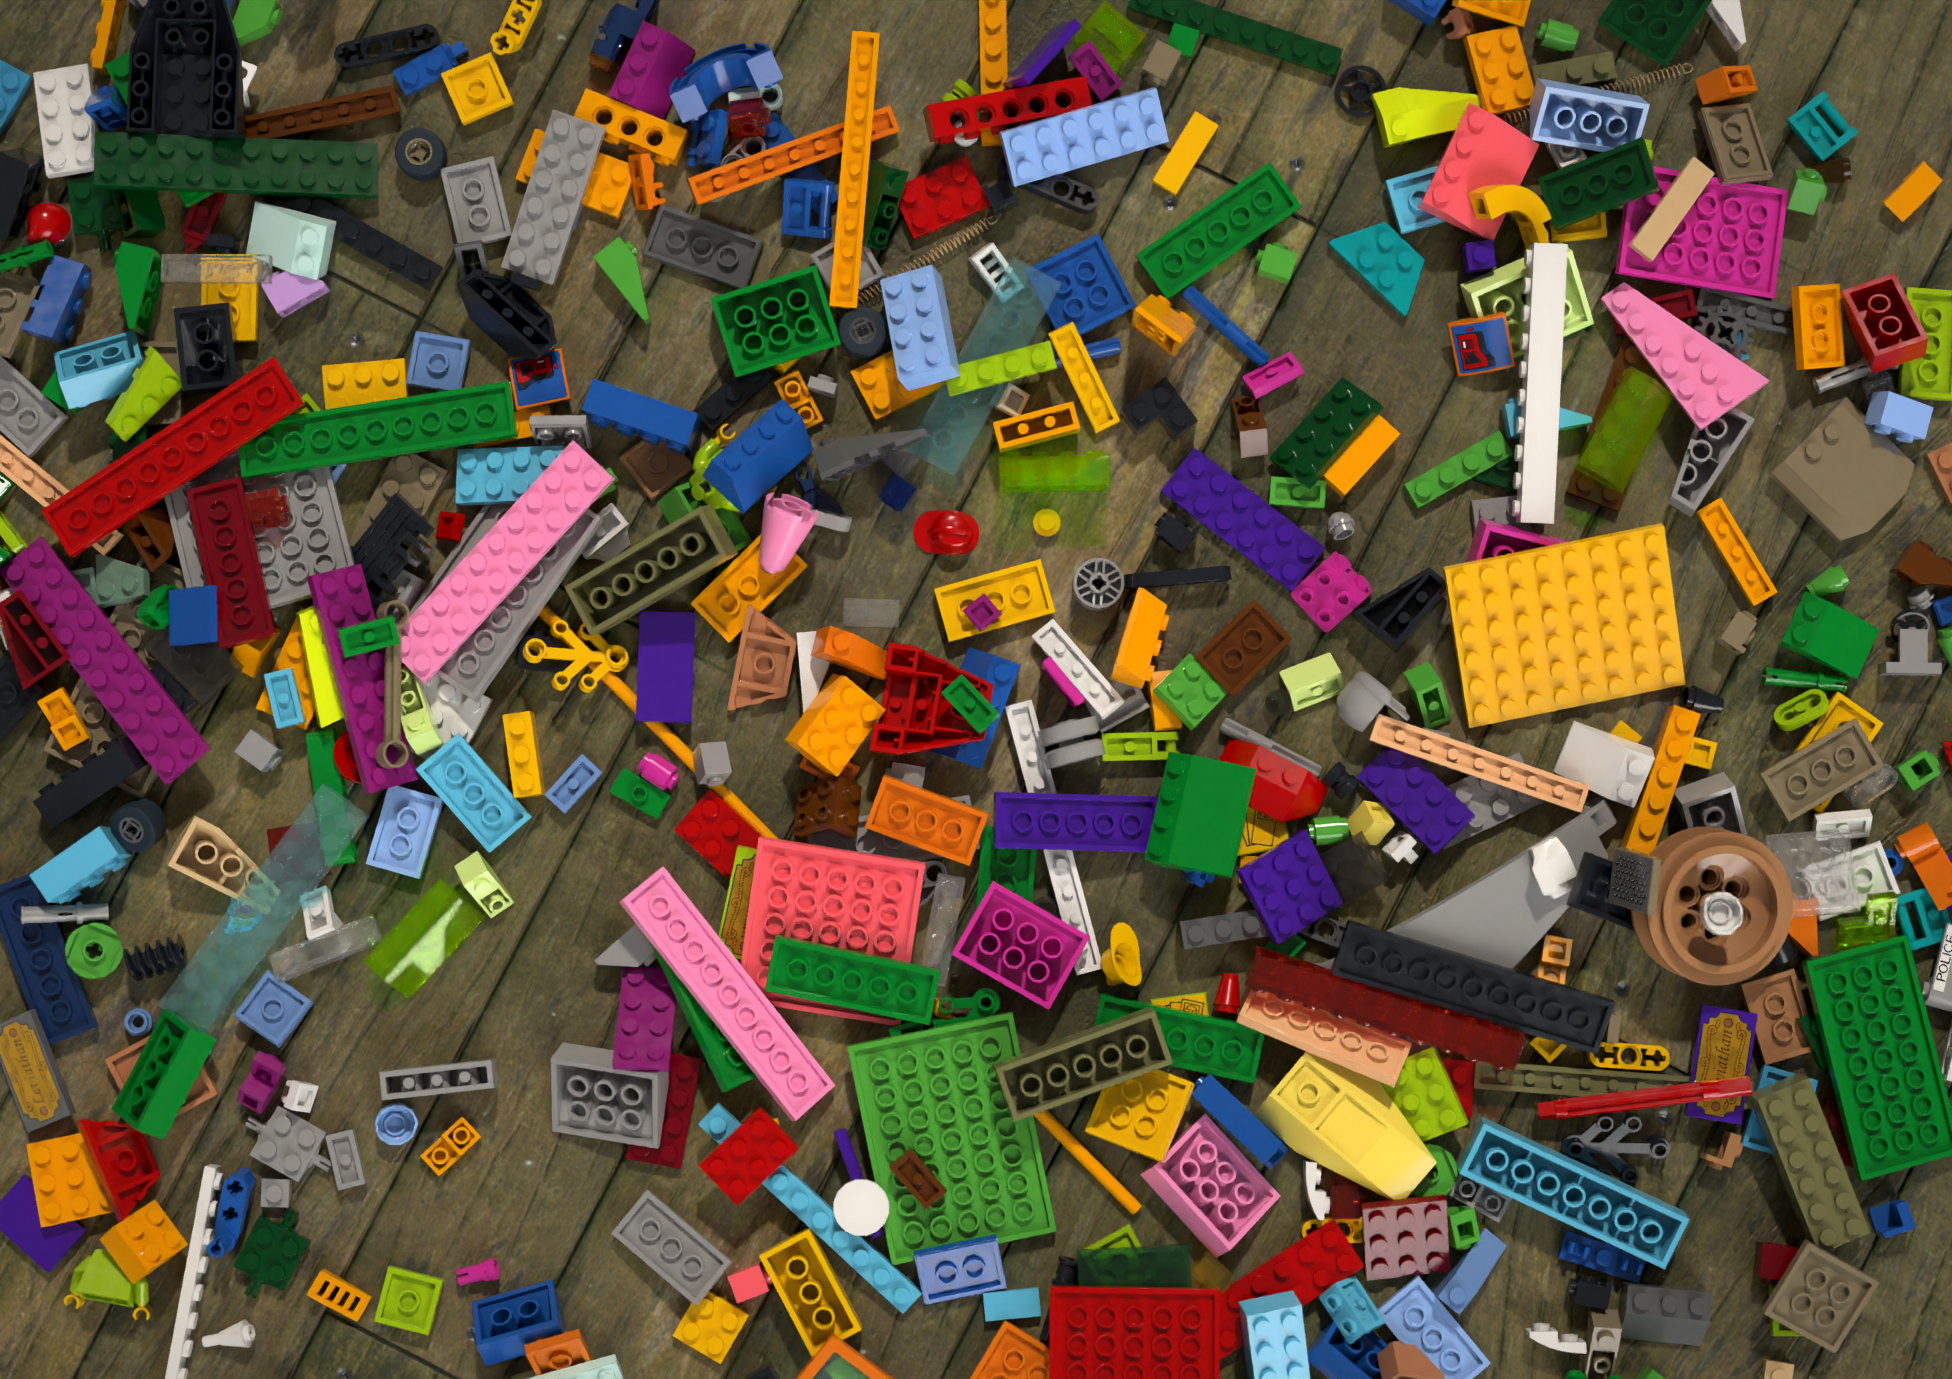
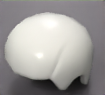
(1721, 913)

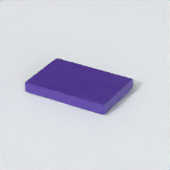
(1042, 55)
(22, 1225)

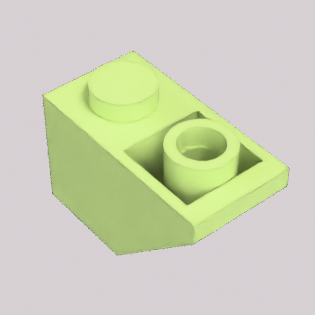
(483, 884)

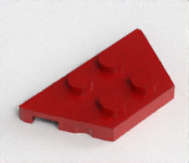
(121, 1162)

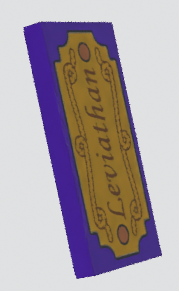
(1721, 1052)

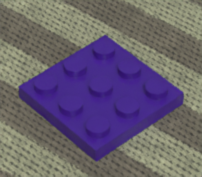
(1289, 887)

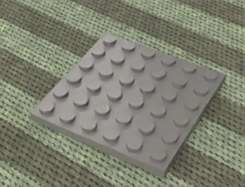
(304, 546)

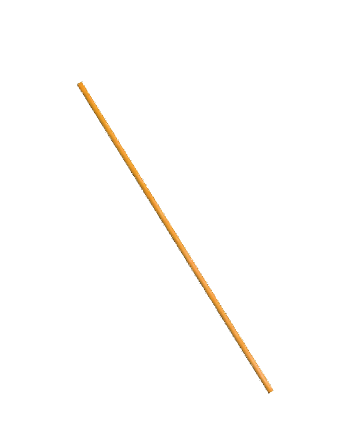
(685, 755)

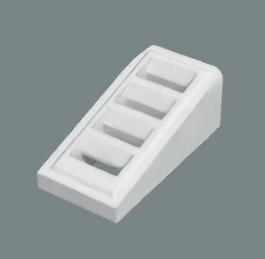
(975, 260)

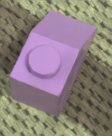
(292, 291)

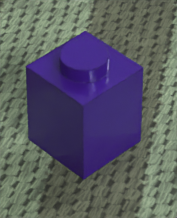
(1478, 257)

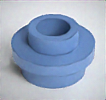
(129, 1022)

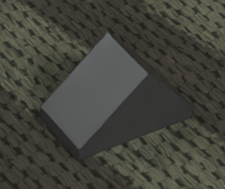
(472, 256)

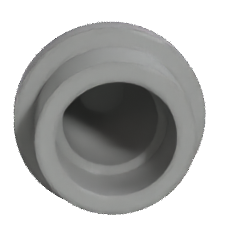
(1340, 525)

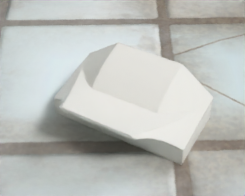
(610, 537)
(1553, 867)

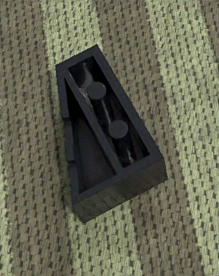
(17, 179)
(1403, 610)

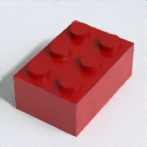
(1883, 323)

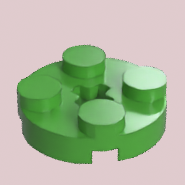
(101, 965)
(1442, 1178)

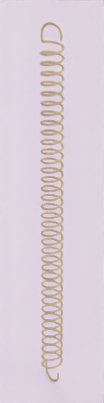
(1519, 112)
(923, 261)

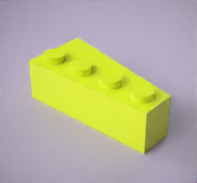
(318, 667)

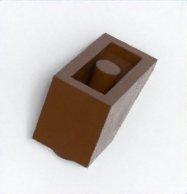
(152, 536)

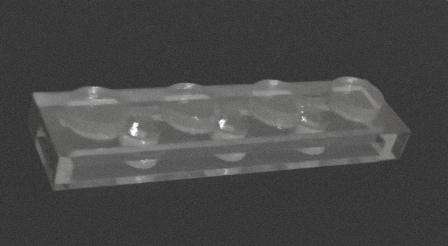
(216, 268)
(943, 924)
(325, 948)

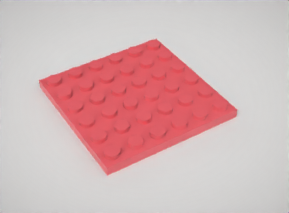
(830, 900)

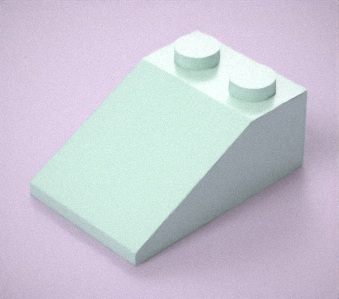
(293, 238)

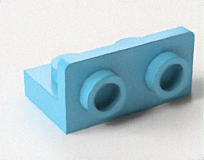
(1351, 1309)

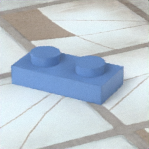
(573, 783)

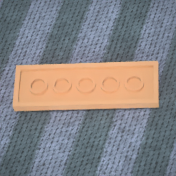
(1331, 1038)

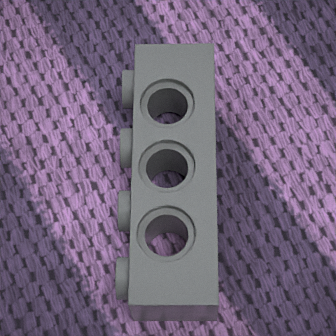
(439, 1079)

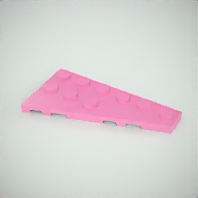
(1691, 366)

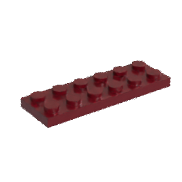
(231, 562)

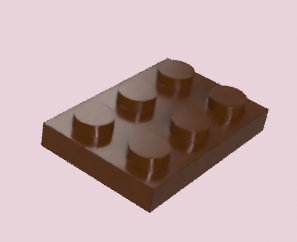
(1243, 648)

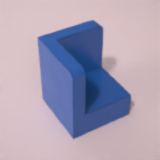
(1891, 1218)

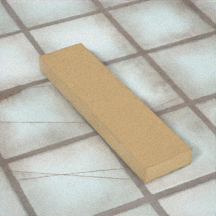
(1671, 209)

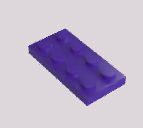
(1416, 798)

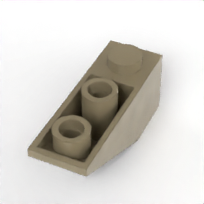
(1602, 1343)

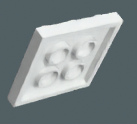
(453, 711)

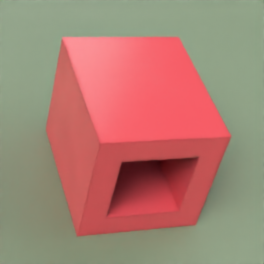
(749, 1282)

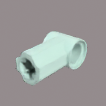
(753, 92)

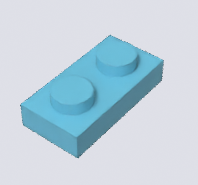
(284, 698)

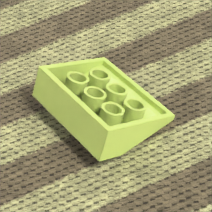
(1503, 292)

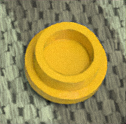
(1046, 522)

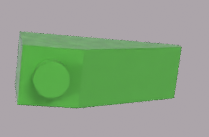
(623, 270)

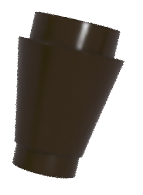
(1834, 170)

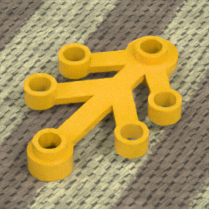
(579, 654)

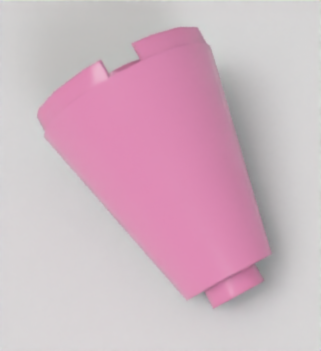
(783, 530)

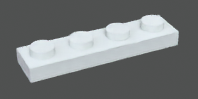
(1078, 669)

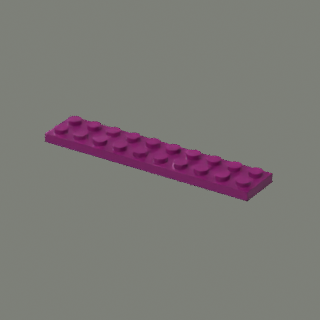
(106, 661)

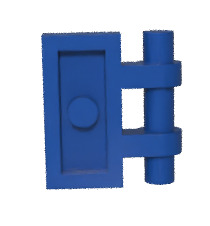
(707, 139)

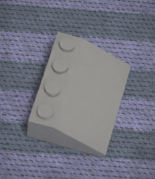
(605, 1101)

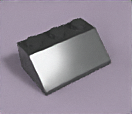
(1664, 1313)

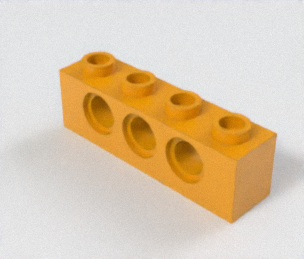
(674, 137)

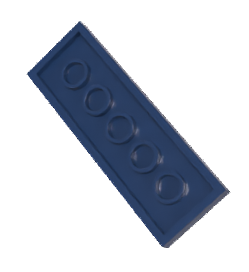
(41, 965)

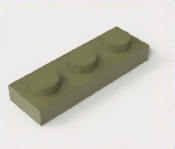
(1578, 71)

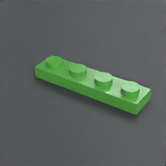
(1458, 469)

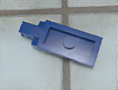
(428, 67)

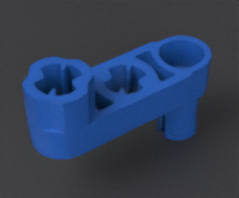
(229, 1229)

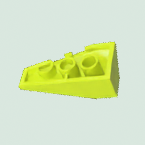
(1418, 113)

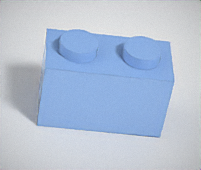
(1898, 416)

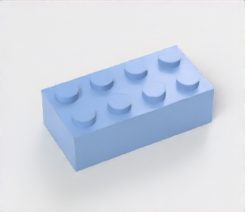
(920, 327)

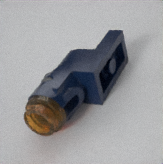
(614, 30)

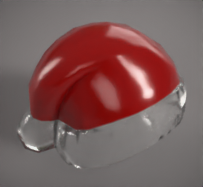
(47, 222)

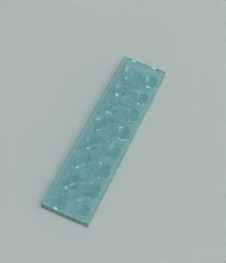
(1003, 326)

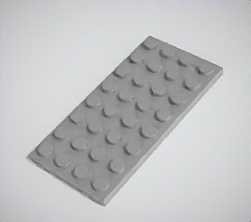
(491, 644)

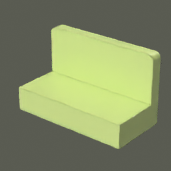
(1312, 681)

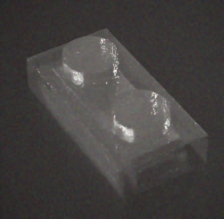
(871, 613)

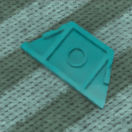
(1383, 262)

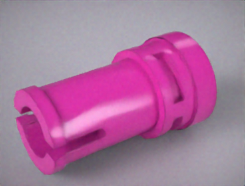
(486, 1271)

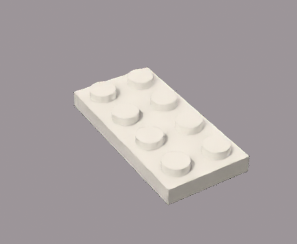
(64, 124)

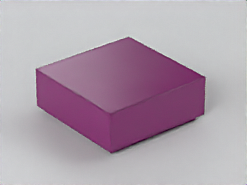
(982, 612)

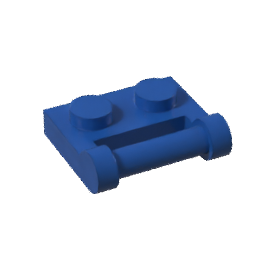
(798, 207)

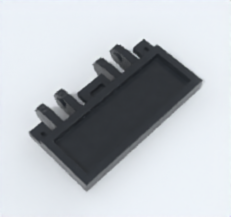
(386, 544)

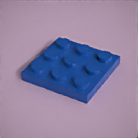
(1090, 287)

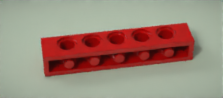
(940, 129)

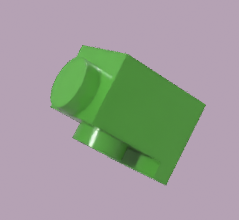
(1927, 770)
(1467, 1229)

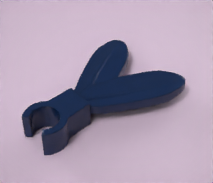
(815, 496)

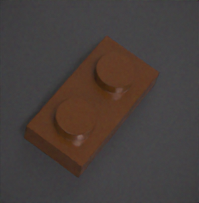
(918, 1178)

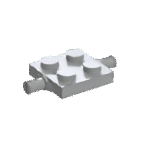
(288, 1143)

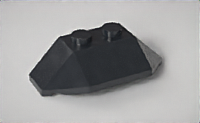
(507, 315)

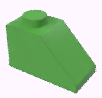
(256, 19)
(1427, 695)

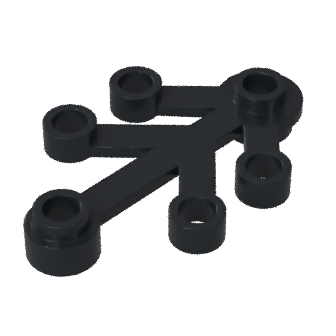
(1612, 1145)

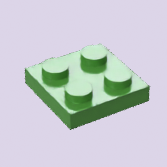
(1190, 691)

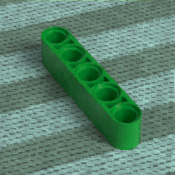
(323, 770)

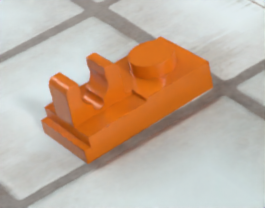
(642, 181)

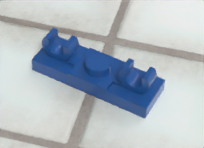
(1600, 1256)

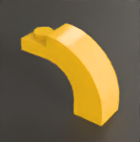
(1519, 202)

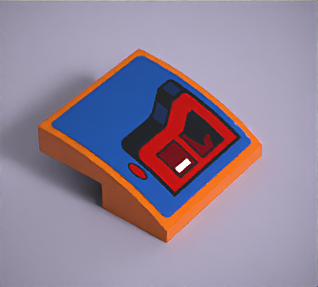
(1481, 344)
(539, 381)

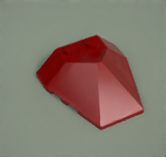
(915, 709)

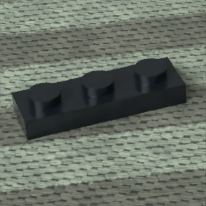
(731, 397)

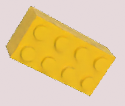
(810, 1289)

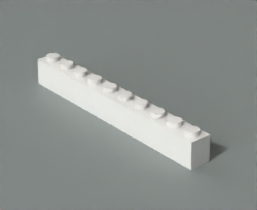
(1540, 383)

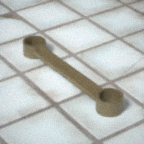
(392, 692)

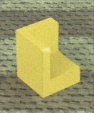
(1372, 820)

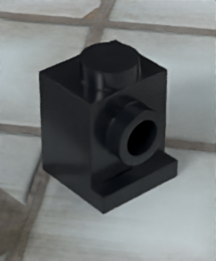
(1174, 532)
(1590, 1292)

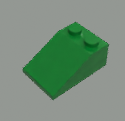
(139, 284)
(1829, 635)

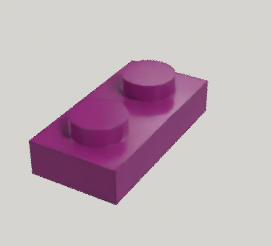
(1098, 73)

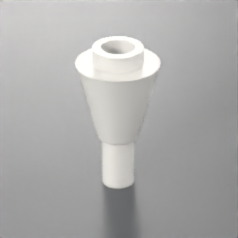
(237, 1335)

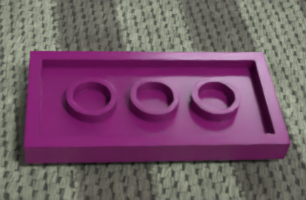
(644, 1021)

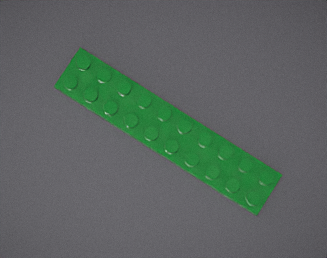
(381, 430)

